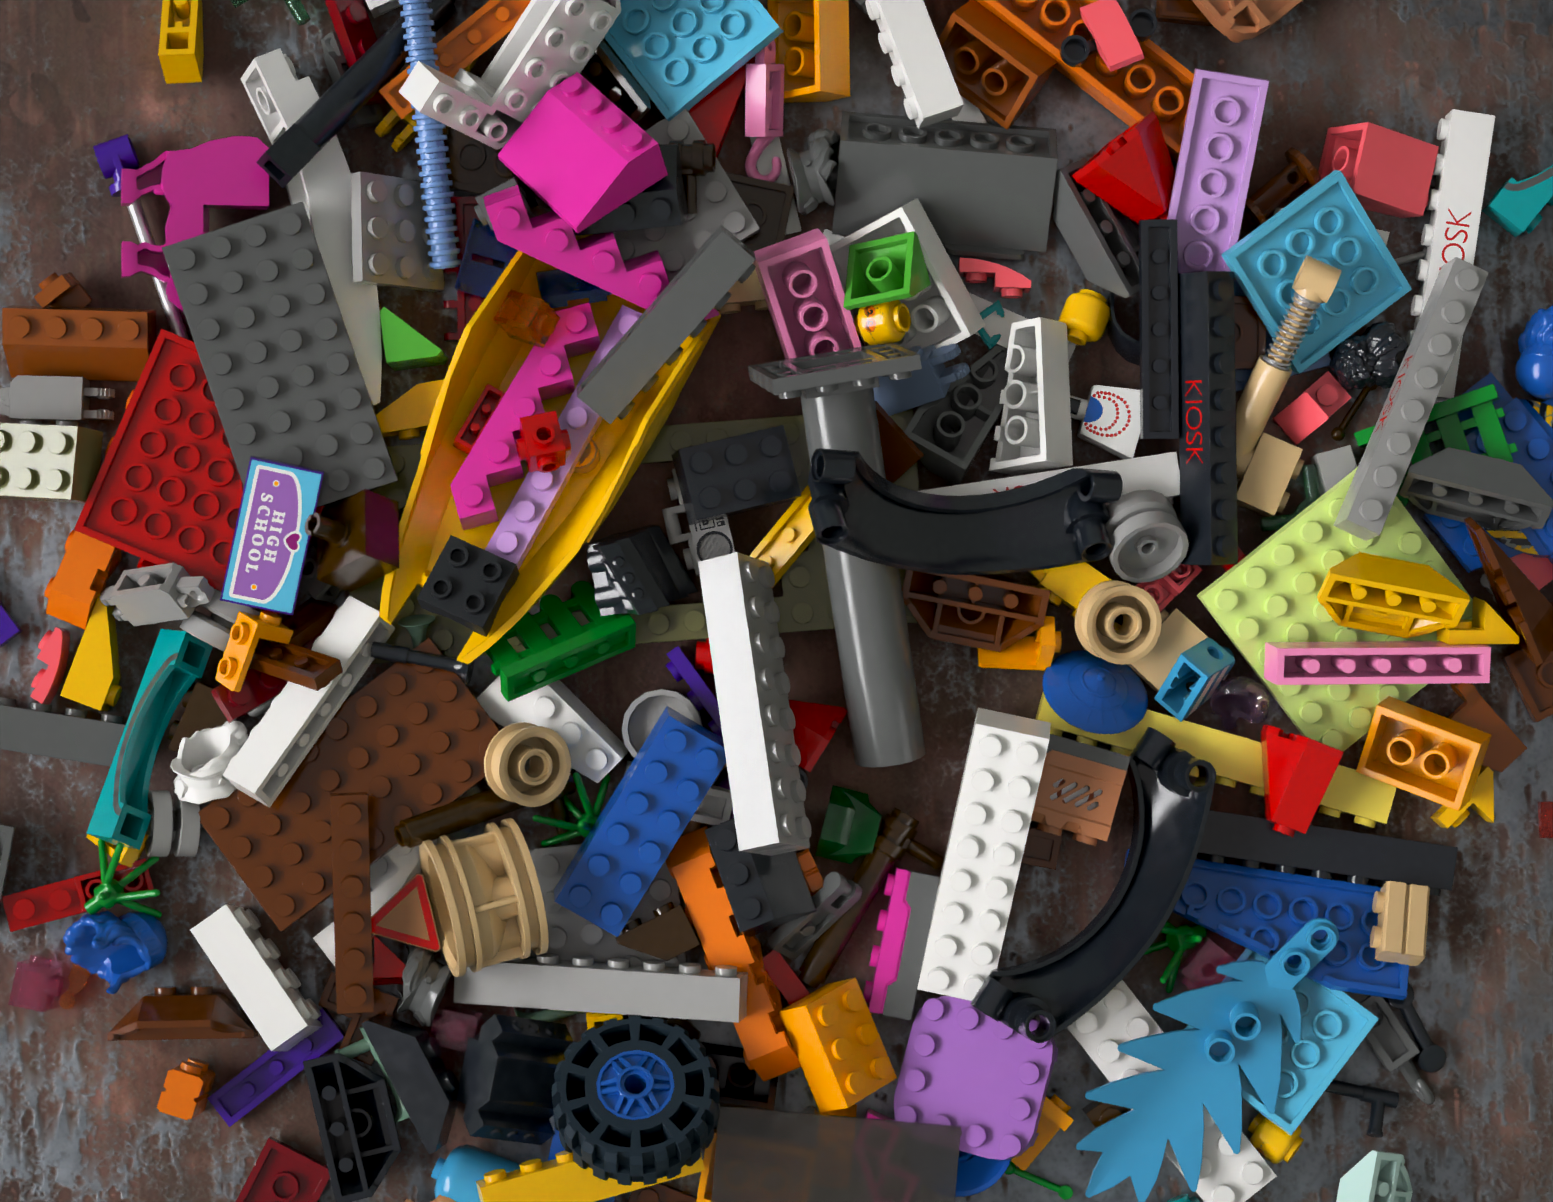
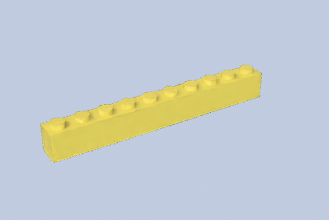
(1238, 761)

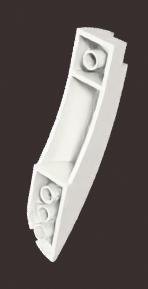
(326, 194)

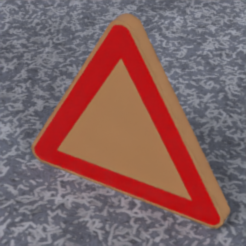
(408, 916)

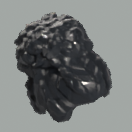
(1369, 357)

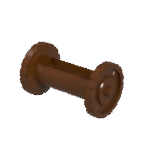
(1279, 189)

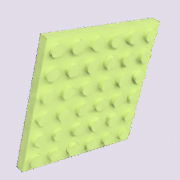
(1276, 600)

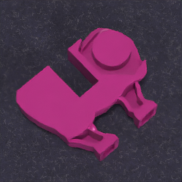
(193, 181)

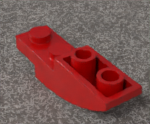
(64, 897)

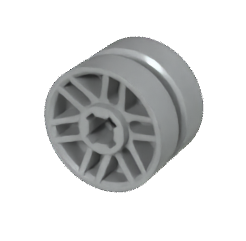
(172, 824)

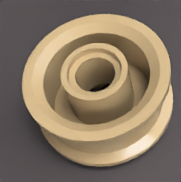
(1096, 618)
(507, 758)

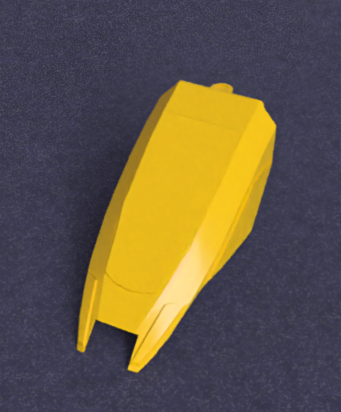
(492, 357)

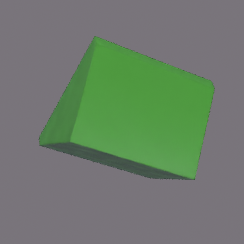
(885, 271)
(407, 347)

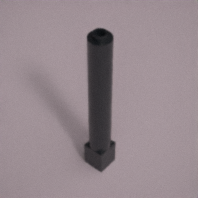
(344, 99)

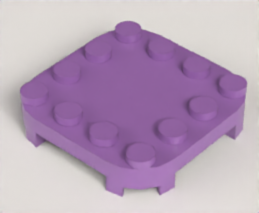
(974, 1076)

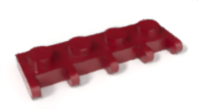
(466, 303)

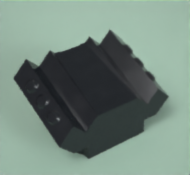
(636, 572)
(511, 1078)

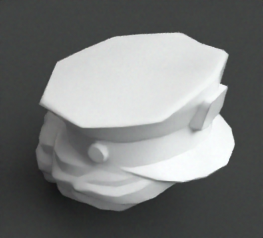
(204, 760)

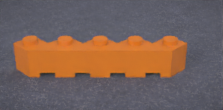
(81, 575)
(709, 911)

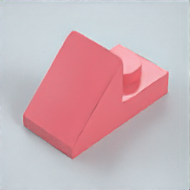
(1312, 408)

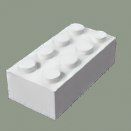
(257, 977)

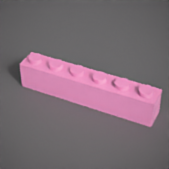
(1375, 663)

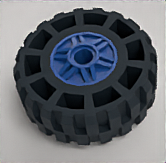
(636, 1100)

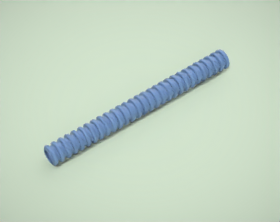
(431, 143)

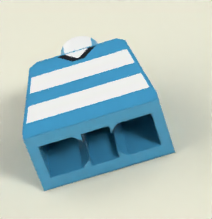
(1206, 666)

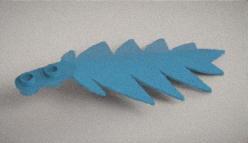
(1200, 1066)

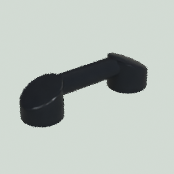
(1076, 48)
(1431, 1055)

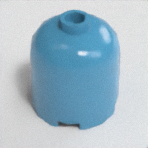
(462, 1168)

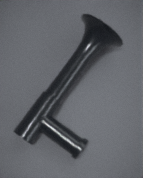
(405, 655)
(1377, 1097)

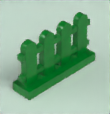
(1452, 430)
(564, 655)

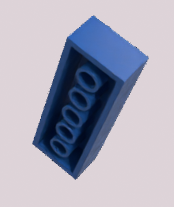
(641, 822)

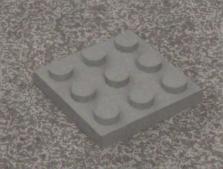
(391, 234)

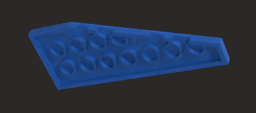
(1269, 907)

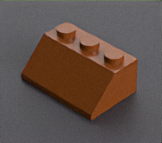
(993, 63)

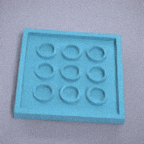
(688, 46)
(1333, 229)
(1330, 1034)

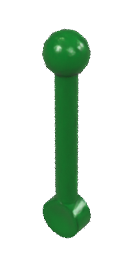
(1064, 1191)

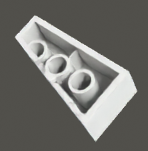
(1036, 400)
(590, 742)

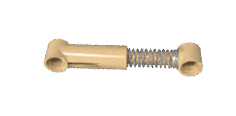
(1271, 372)

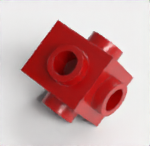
(542, 442)

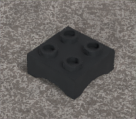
(468, 585)

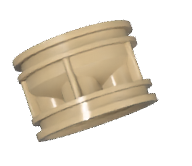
(485, 897)

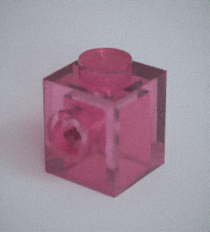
(1202, 964)
(36, 984)
(455, 1027)

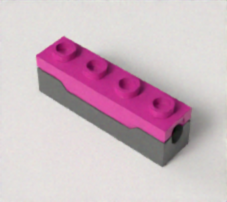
(902, 943)

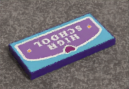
(271, 535)

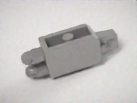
(53, 400)
(156, 594)

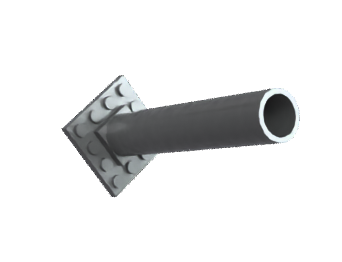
(863, 594)

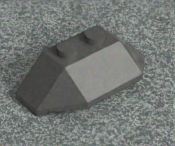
(1097, 234)
(1479, 487)

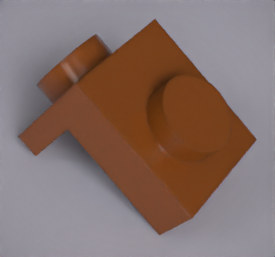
(62, 292)

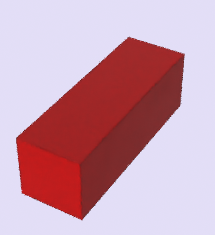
(478, 418)
(784, 977)

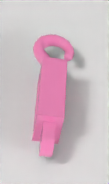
(764, 109)

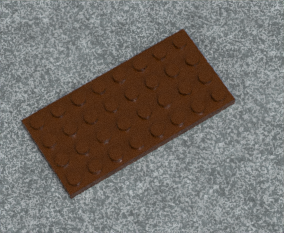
(403, 738)

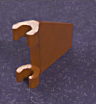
(1476, 713)

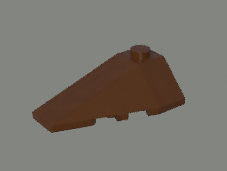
(1517, 597)

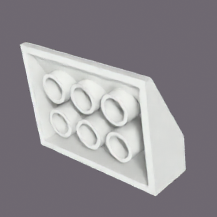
(941, 311)

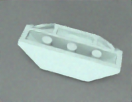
(1376, 1179)

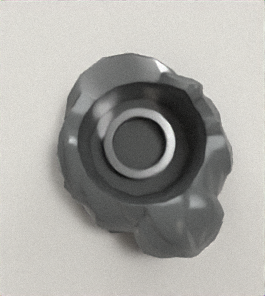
(815, 170)
(423, 984)

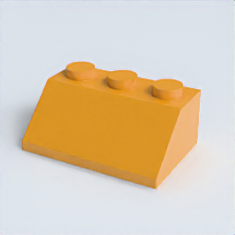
(813, 48)

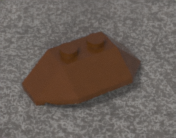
(975, 609)
(184, 1016)

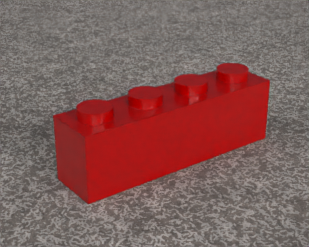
(717, 109)

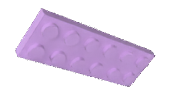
(1215, 166)

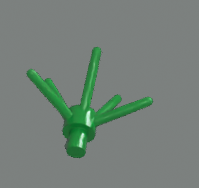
(584, 822)
(112, 892)
(1178, 940)

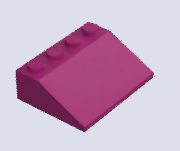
(582, 153)

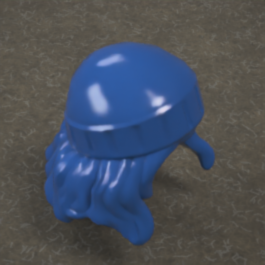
(1535, 363)
(116, 945)

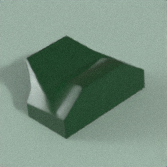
(848, 826)

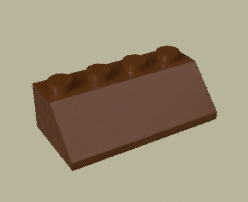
(78, 341)

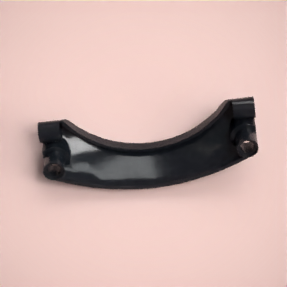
(991, 533)
(1163, 849)

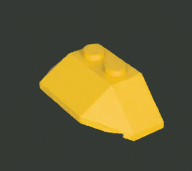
(1391, 596)

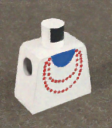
(1109, 419)

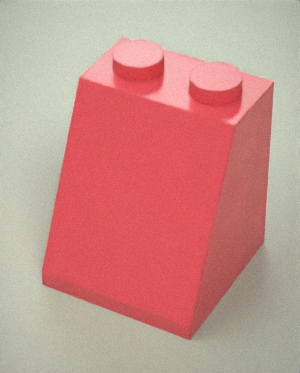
(1382, 167)

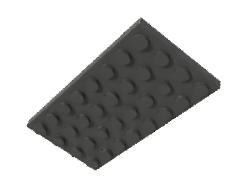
(280, 351)

